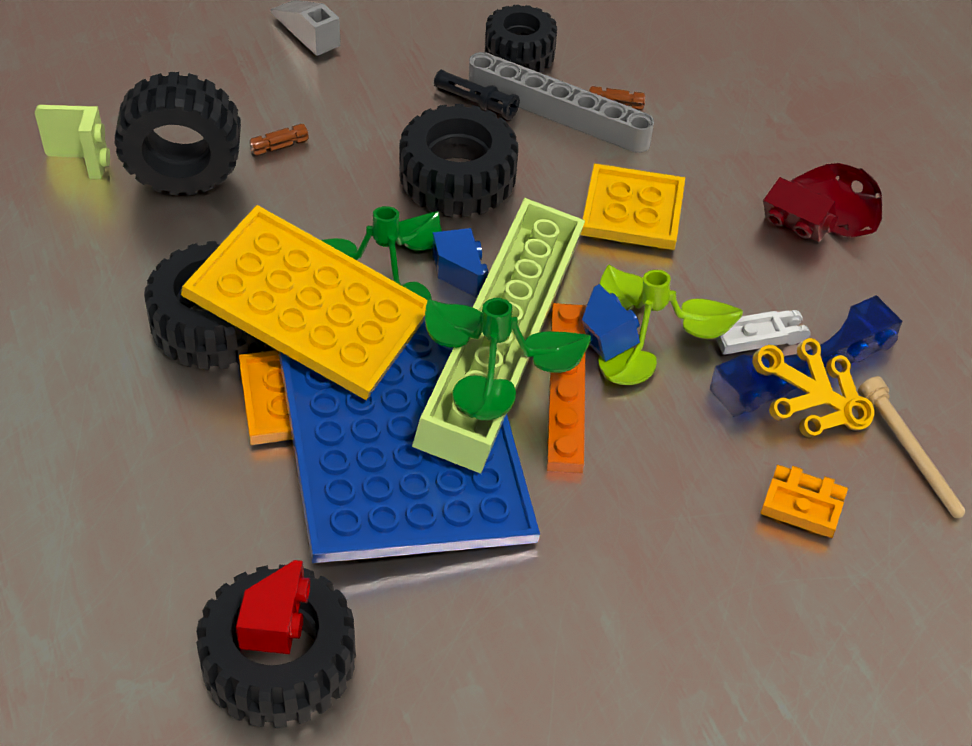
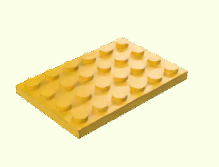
(308, 301)

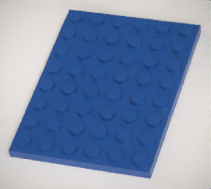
(378, 494)

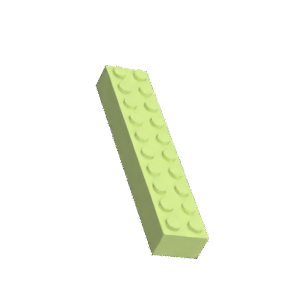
(528, 277)

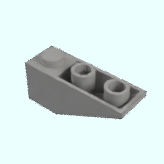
(311, 23)

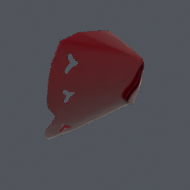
(852, 208)

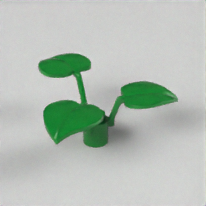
(386, 230)
(489, 397)

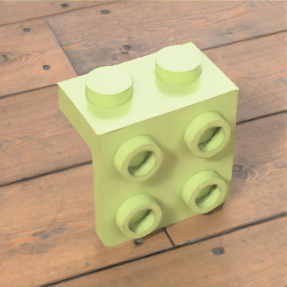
(74, 133)

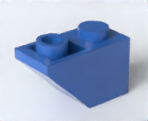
(458, 260)
(609, 324)

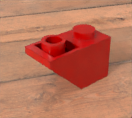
(271, 610)

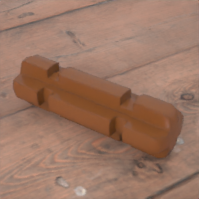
(635, 100)
(278, 139)

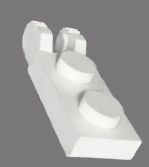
(764, 329)

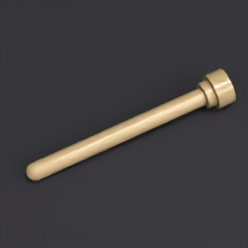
(877, 393)

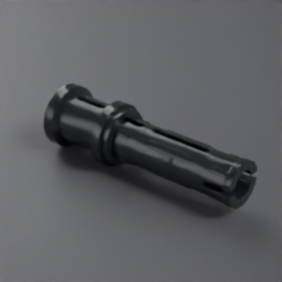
(486, 97)

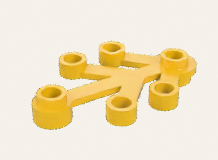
(818, 389)

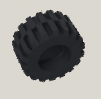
(522, 36)

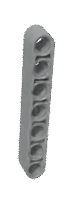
(565, 102)

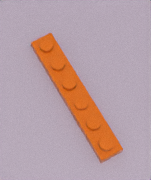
(567, 400)

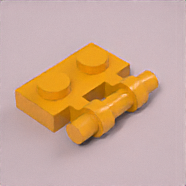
(802, 507)

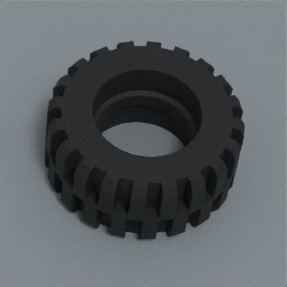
(184, 103)
(452, 185)
(186, 332)
(286, 689)

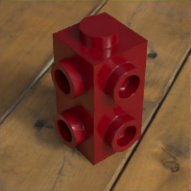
(800, 209)

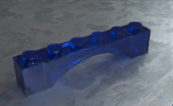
(867, 329)

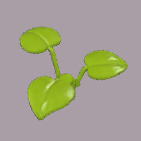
(701, 319)

